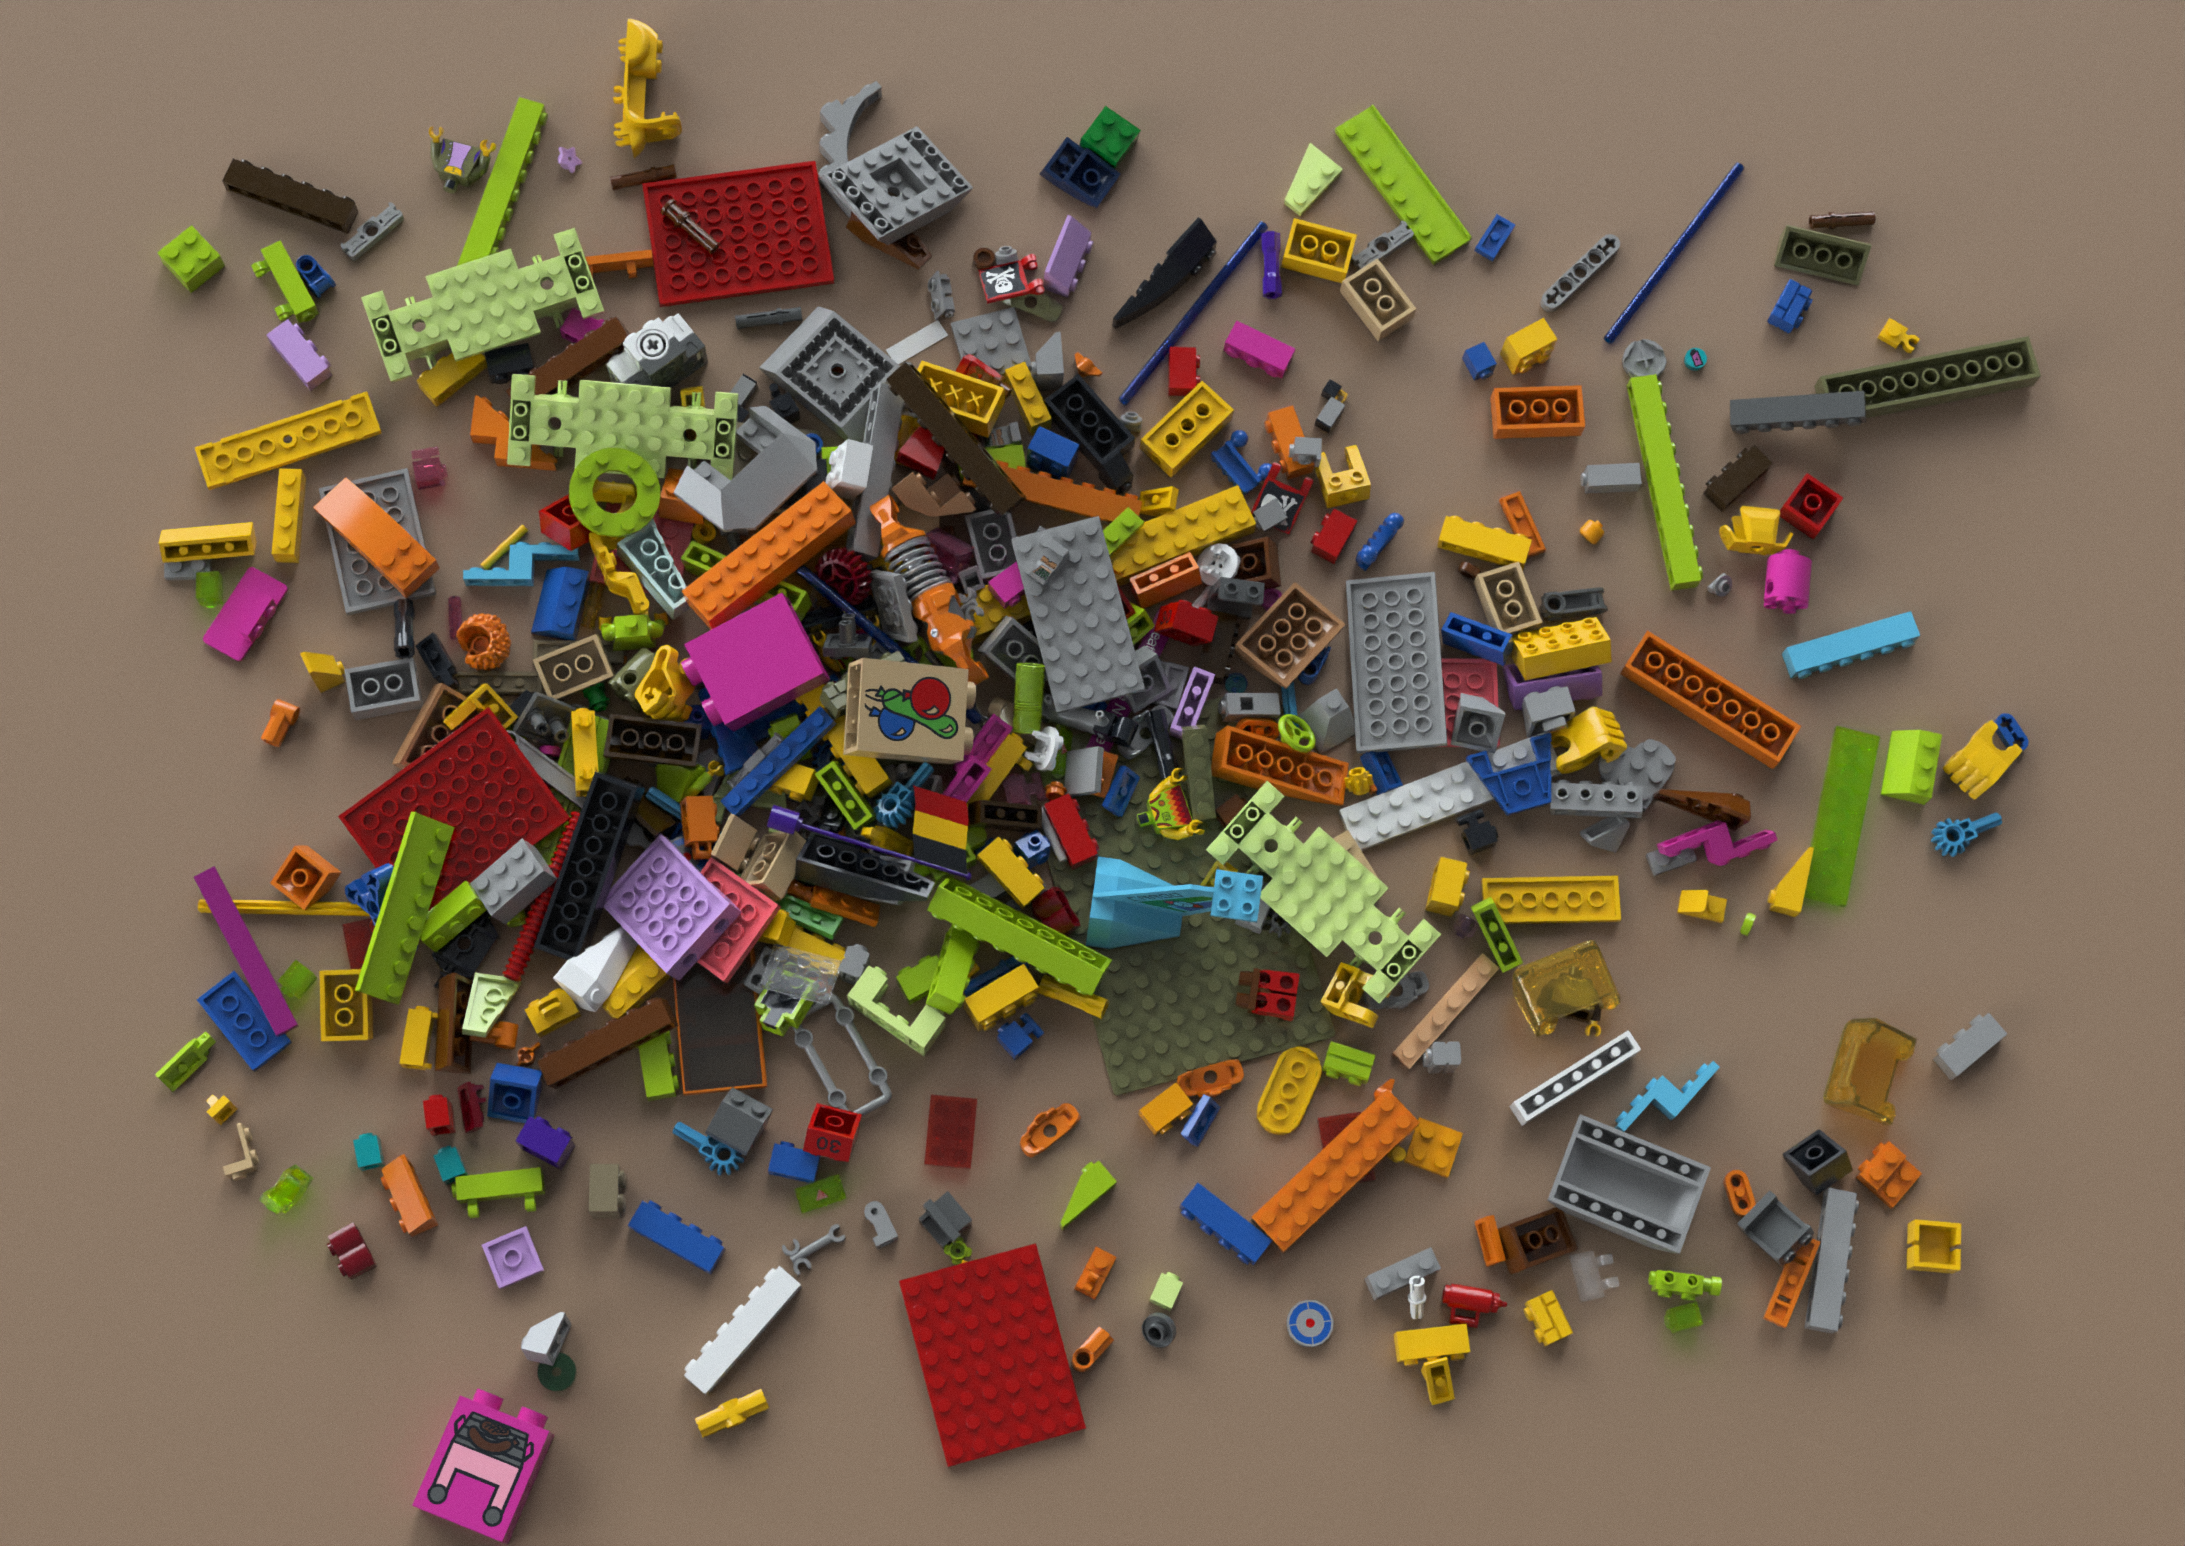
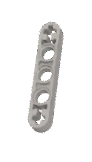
(1585, 264)

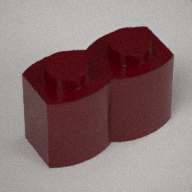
(1055, 911)
(351, 1251)

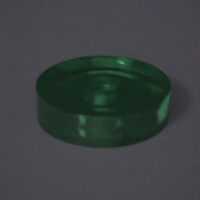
(560, 1382)

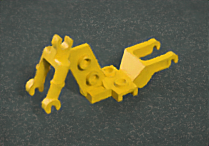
(620, 583)

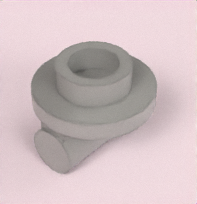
(1006, 255)
(1132, 421)
(1721, 585)

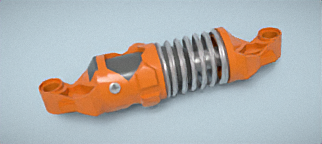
(931, 595)

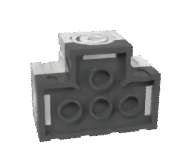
(659, 354)

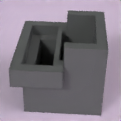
(945, 1219)

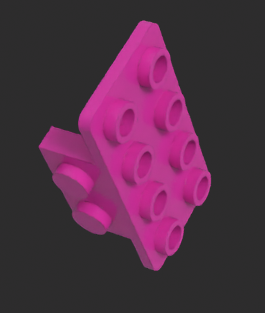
(245, 614)

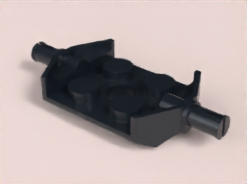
(465, 962)

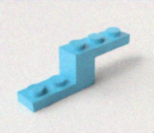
(521, 565)
(1666, 1096)

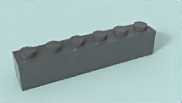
(1798, 411)

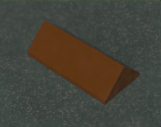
(452, 1046)

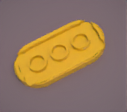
(1289, 1090)

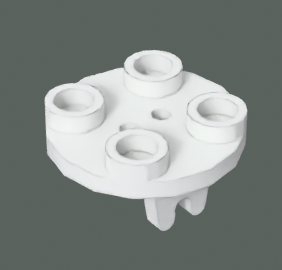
(1221, 555)
(1046, 748)

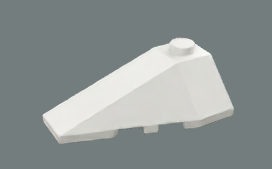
(596, 971)

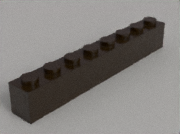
(955, 438)

